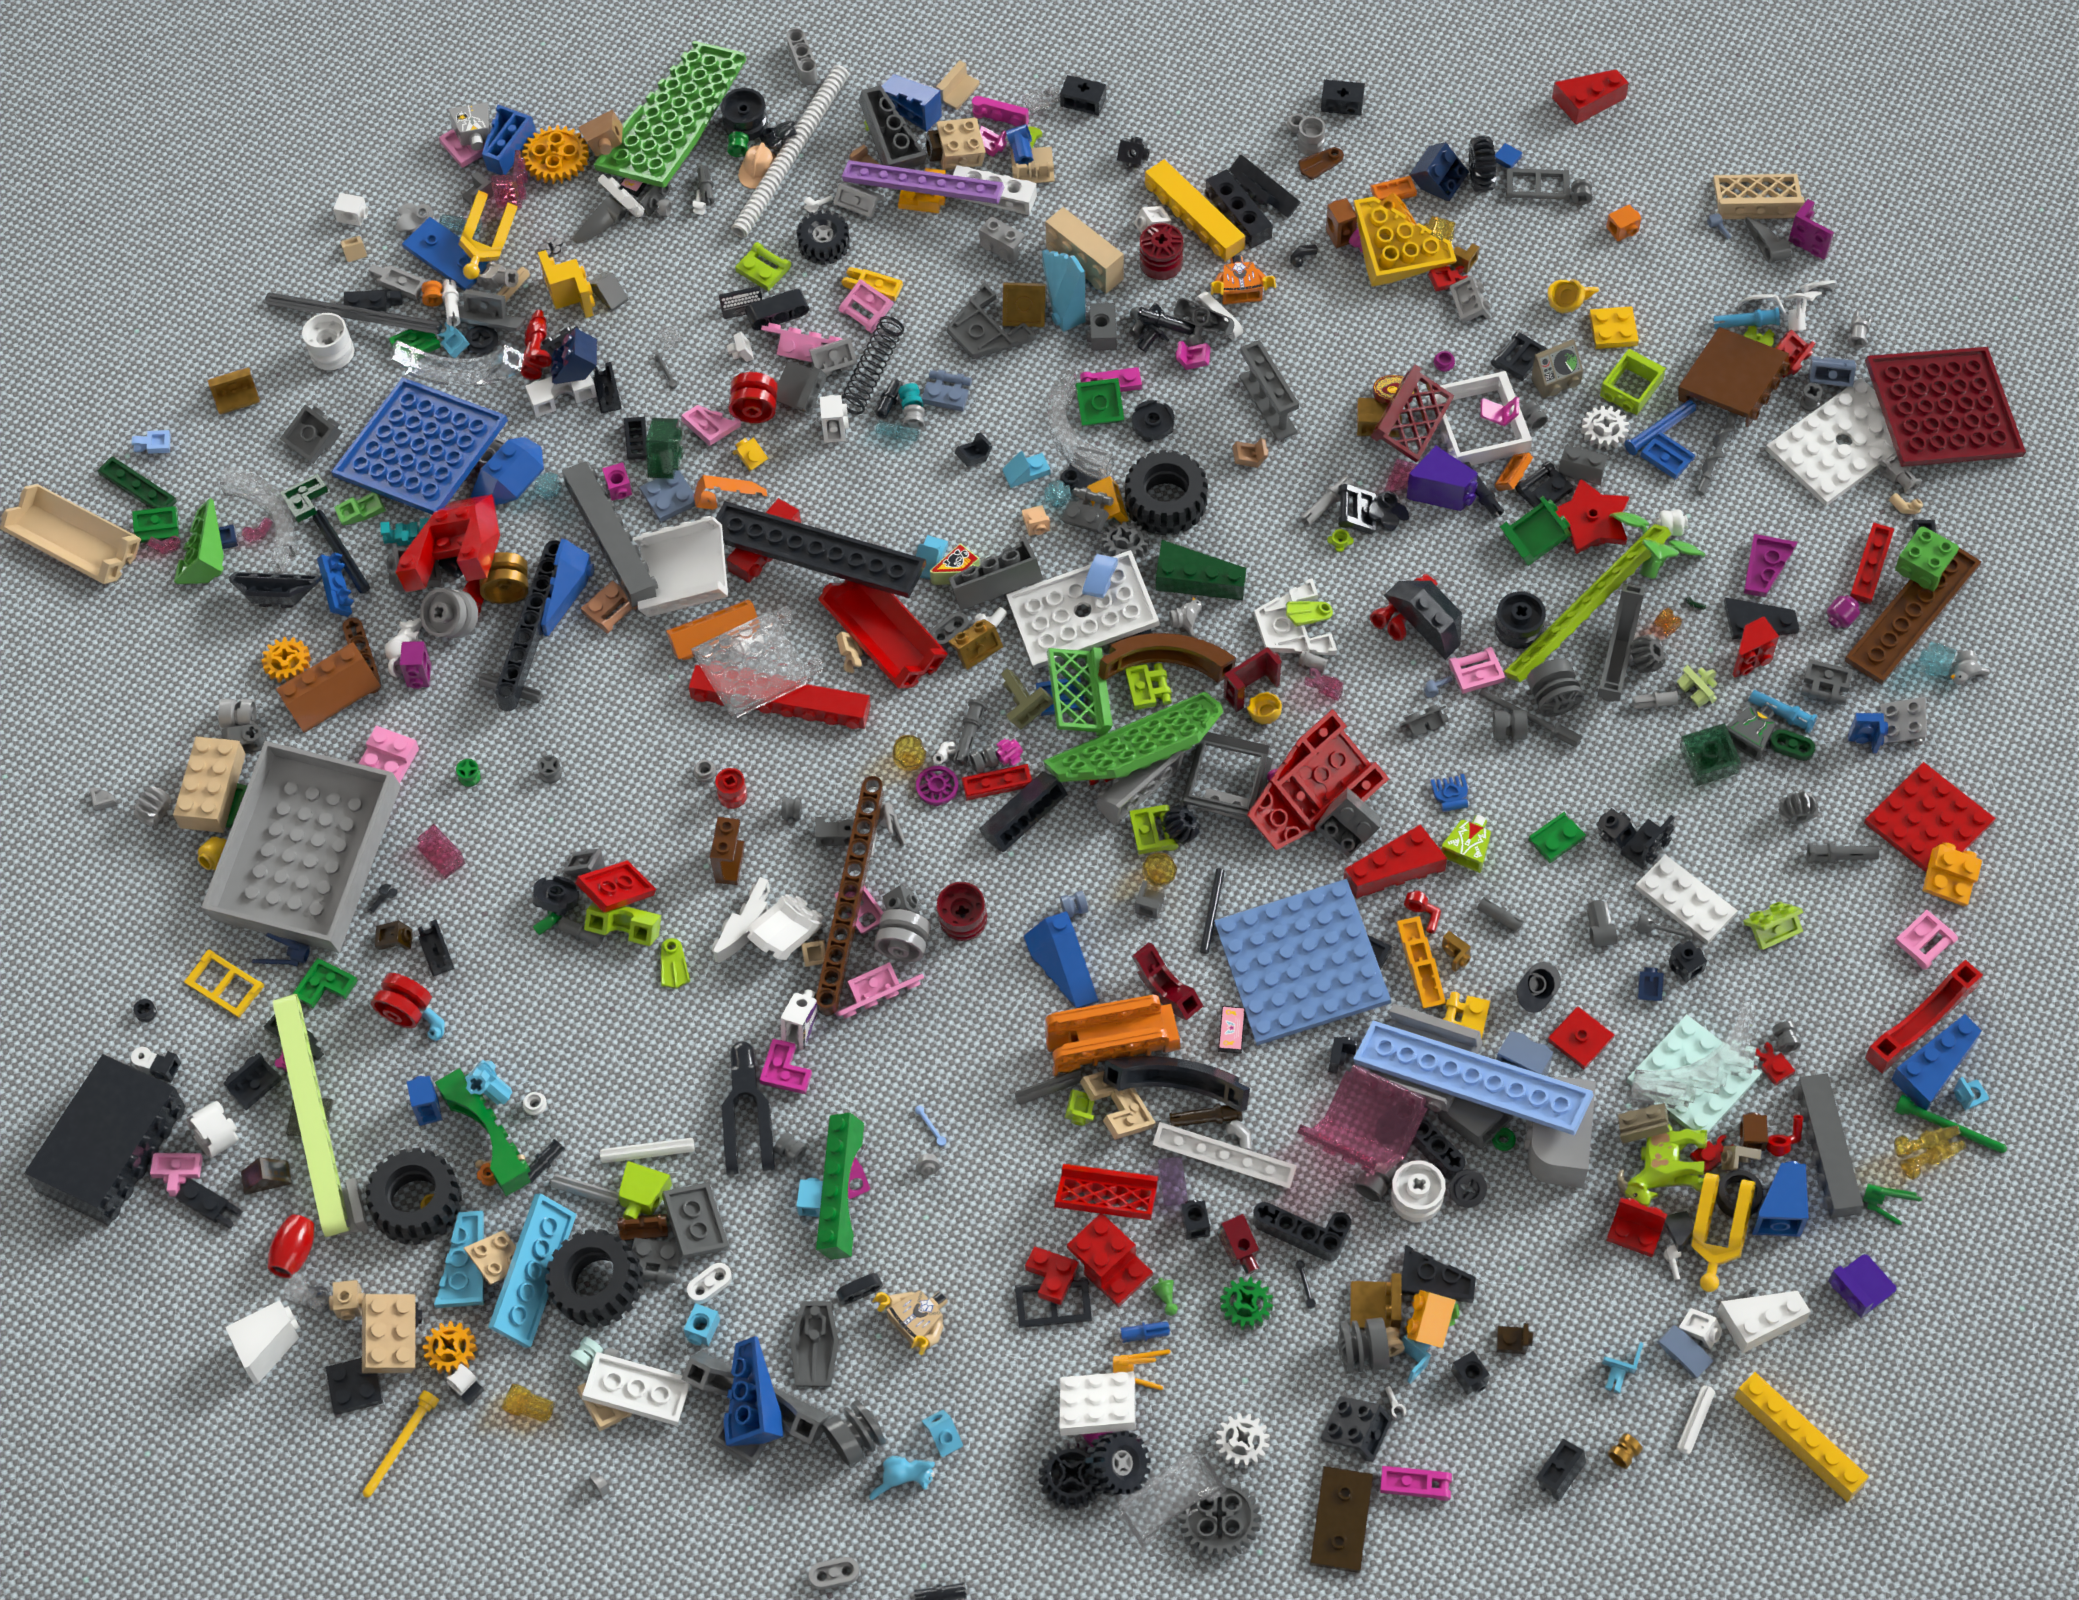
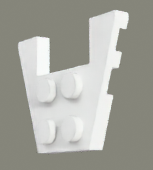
(1279, 631)

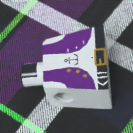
(800, 1012)

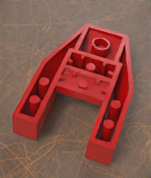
(459, 529)

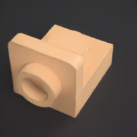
(1036, 520)

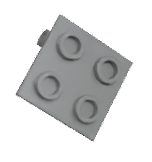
(1905, 720)

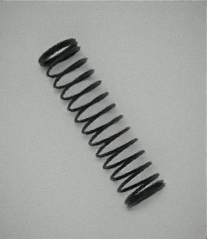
(856, 397)

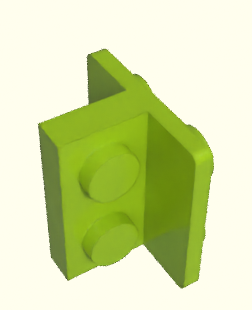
(1775, 924)

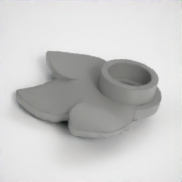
(410, 218)

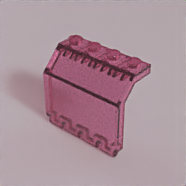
(1368, 1121)

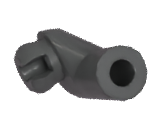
(1138, 326)

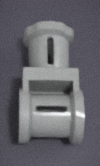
(496, 275)
(1891, 469)

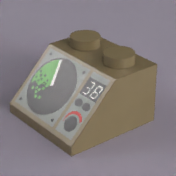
(1557, 369)

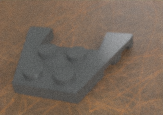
(979, 333)

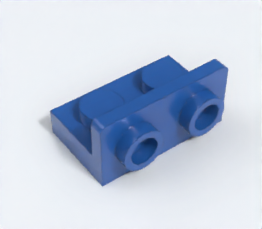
(1868, 728)

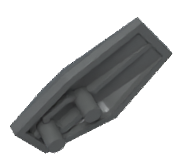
(814, 1345)

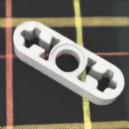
(1208, 301)

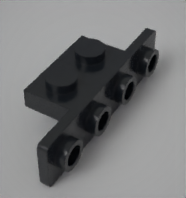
(1263, 186)

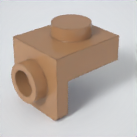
(1250, 454)

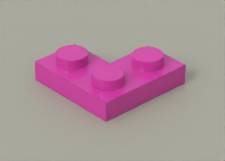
(779, 1071)

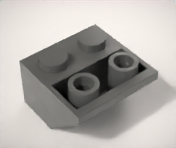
(1348, 822)

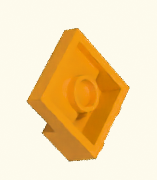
(921, 201)
(1951, 874)

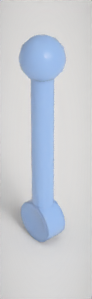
(941, 1141)

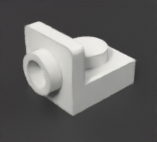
(1150, 216)
(1701, 1327)

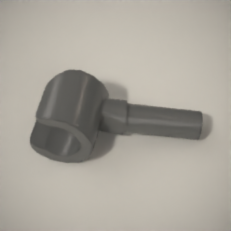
(1752, 1290)

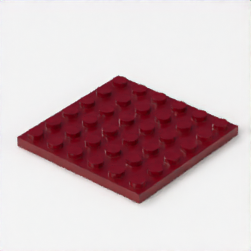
(1944, 406)

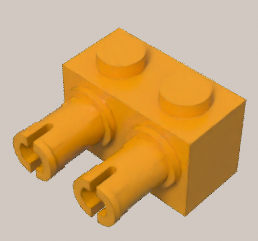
(1430, 1318)

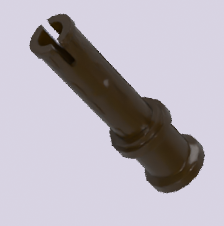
(1217, 1114)

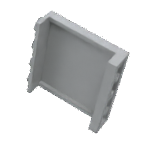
(1438, 1030)

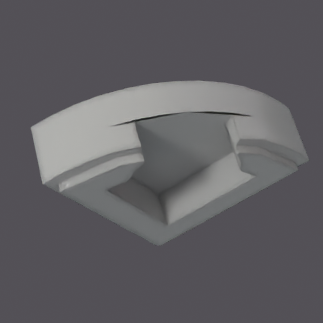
(101, 799)
(600, 1483)

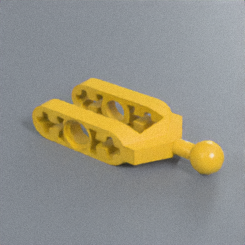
(477, 251)
(1715, 1254)

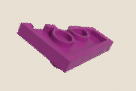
(1766, 562)

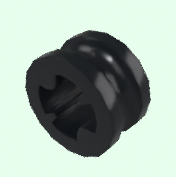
(146, 1004)

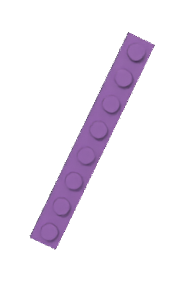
(923, 182)

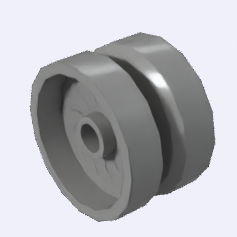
(448, 613)
(902, 935)

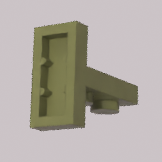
(1027, 705)

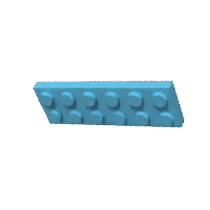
(524, 1288)

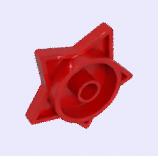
(1590, 518)

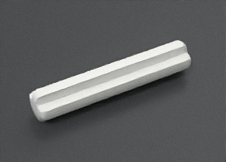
(1695, 1420)

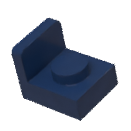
(1650, 984)

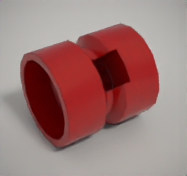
(731, 788)

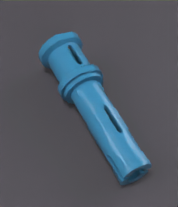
(1755, 318)
(1785, 711)

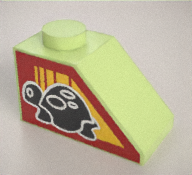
(955, 562)

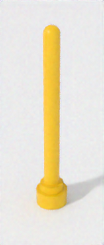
(426, 1402)

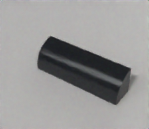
(1023, 811)

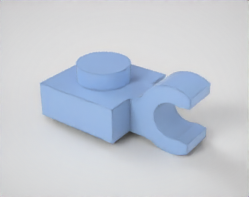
(154, 442)

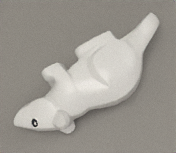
(408, 633)

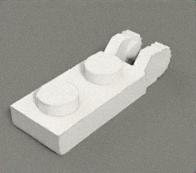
(622, 196)

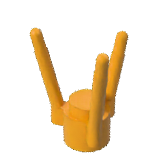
(1126, 1363)

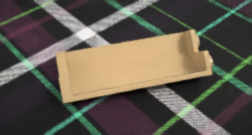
(70, 534)

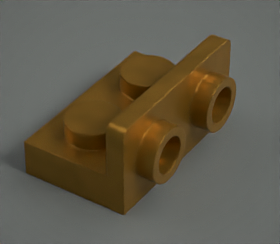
(976, 643)

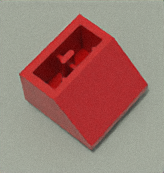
(1756, 647)

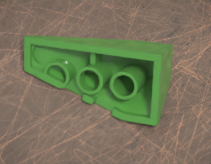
(204, 549)

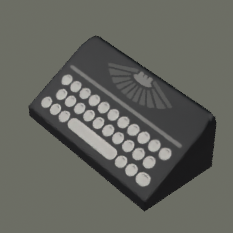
(735, 302)

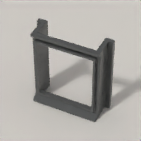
(1235, 745)

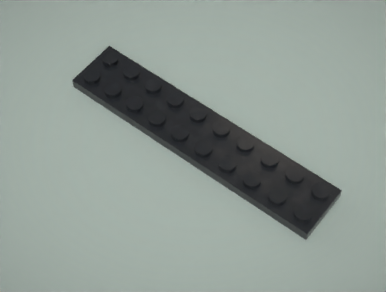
(820, 550)

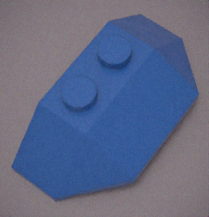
(510, 471)

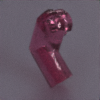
(165, 546)

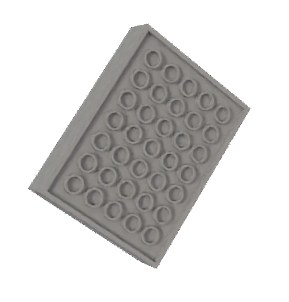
(301, 846)

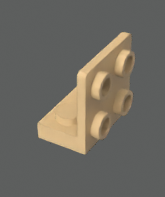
(961, 143)

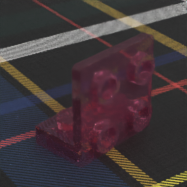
(511, 187)

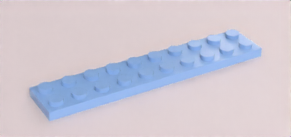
(1474, 1077)

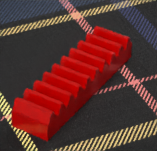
(1872, 563)

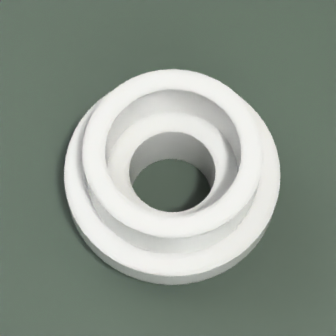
(530, 1099)

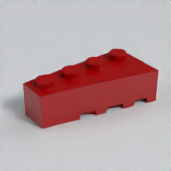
(1398, 861)

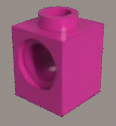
(617, 474)

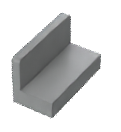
(857, 199)
(354, 1208)

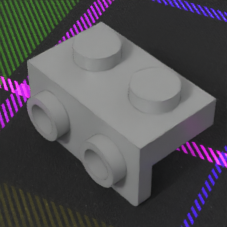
(1001, 239)

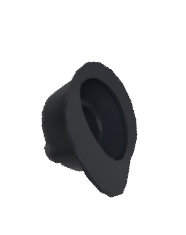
(1538, 987)

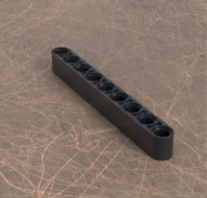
(528, 630)

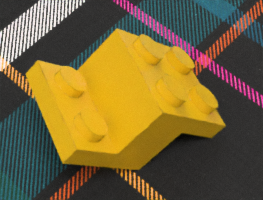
(567, 283)

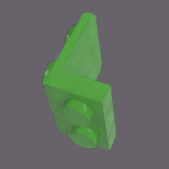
(1926, 558)

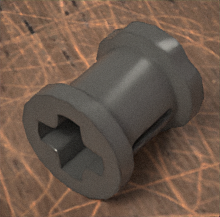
(1811, 396)

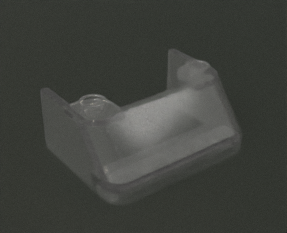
(1169, 1495)

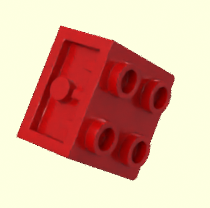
(1636, 1226)

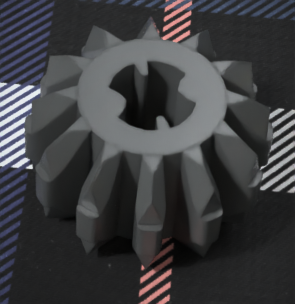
(1647, 653)
(1798, 808)

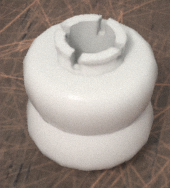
(1674, 521)

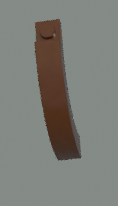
(1167, 649)

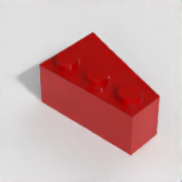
(1590, 94)

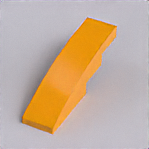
(1420, 962)

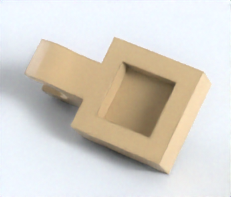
(851, 649)

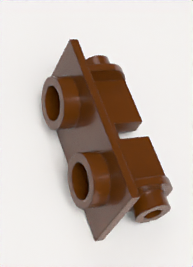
(643, 1227)

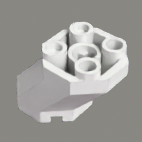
(784, 926)

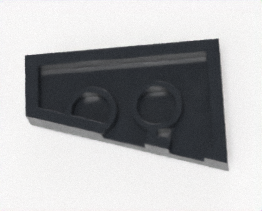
(1429, 1275)

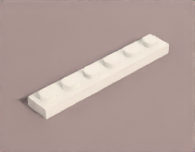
(1225, 1155)

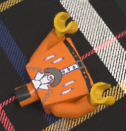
(1241, 282)

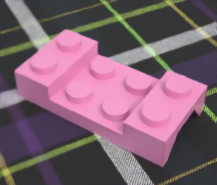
(389, 752)

